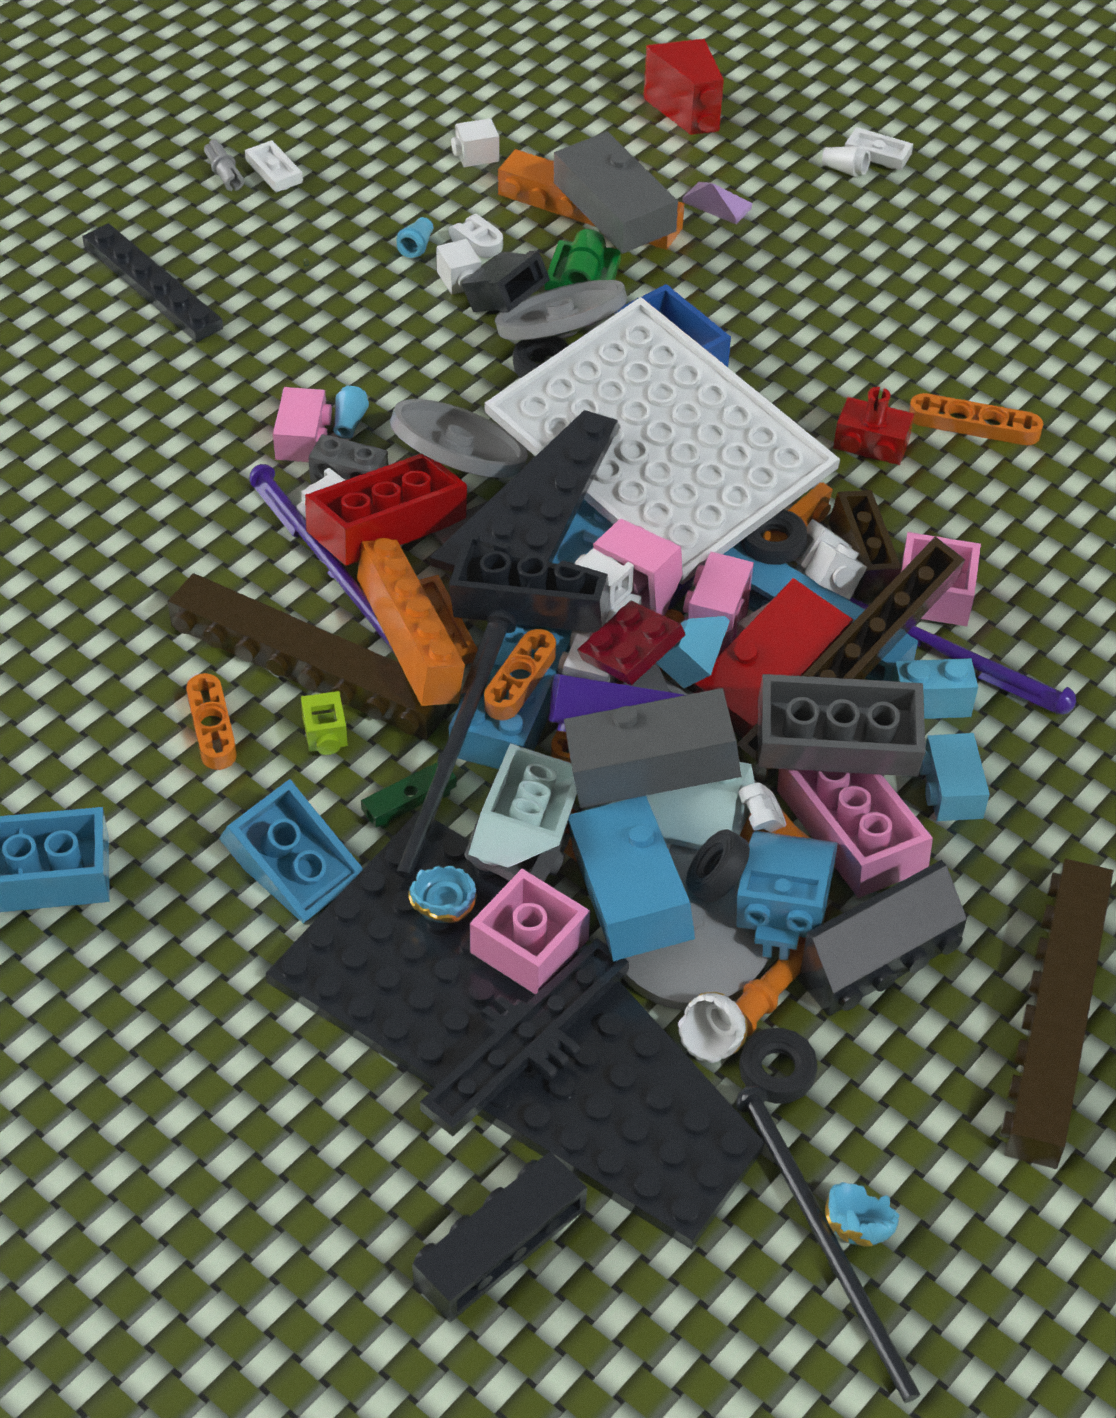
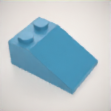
(291, 852)

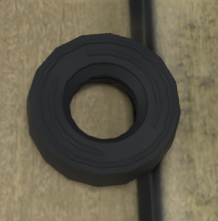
(528, 348)
(781, 551)
(717, 865)
(787, 1043)

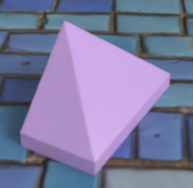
(717, 202)

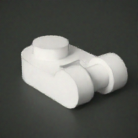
(482, 235)
(763, 807)

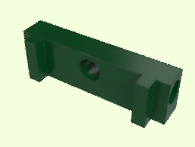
(396, 798)

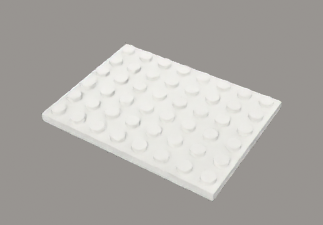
(693, 442)

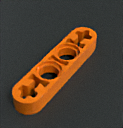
(975, 421)

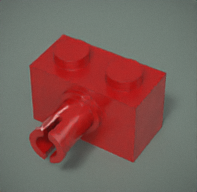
(874, 428)

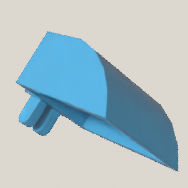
(784, 889)

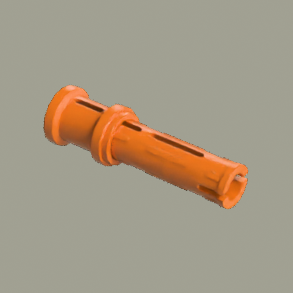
(762, 994)

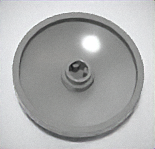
(562, 310)
(458, 438)
(716, 961)

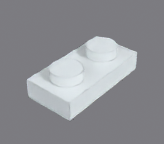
(882, 148)
(274, 166)

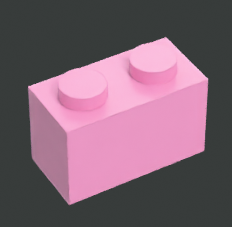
(300, 423)

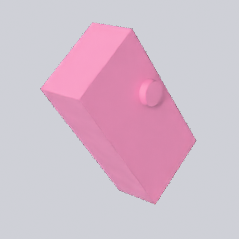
(861, 812)

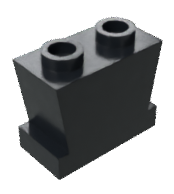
(505, 281)

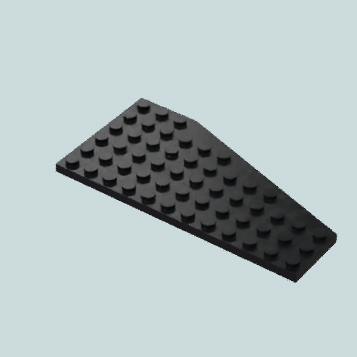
(619, 1115)

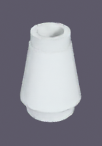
(850, 159)

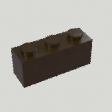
(860, 524)

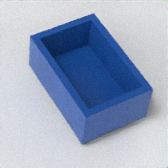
(689, 321)

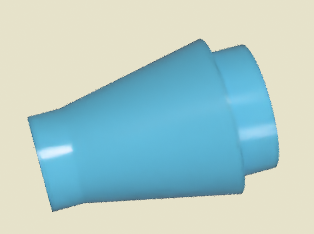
(414, 238)
(349, 409)

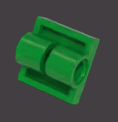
(583, 260)

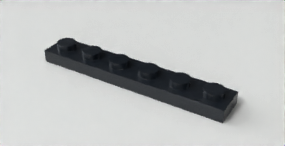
(153, 282)

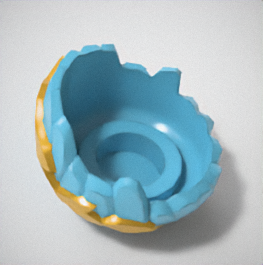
(443, 894)
(860, 1217)

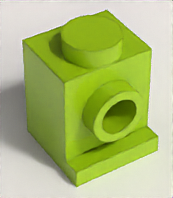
(327, 730)

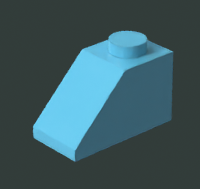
(697, 651)

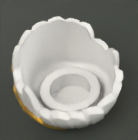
(712, 1027)

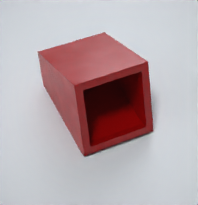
(685, 84)

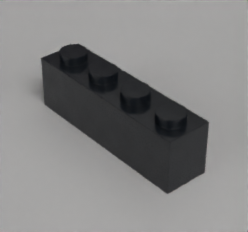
(498, 1235)

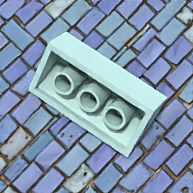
(524, 808)
(697, 812)

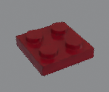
(631, 642)

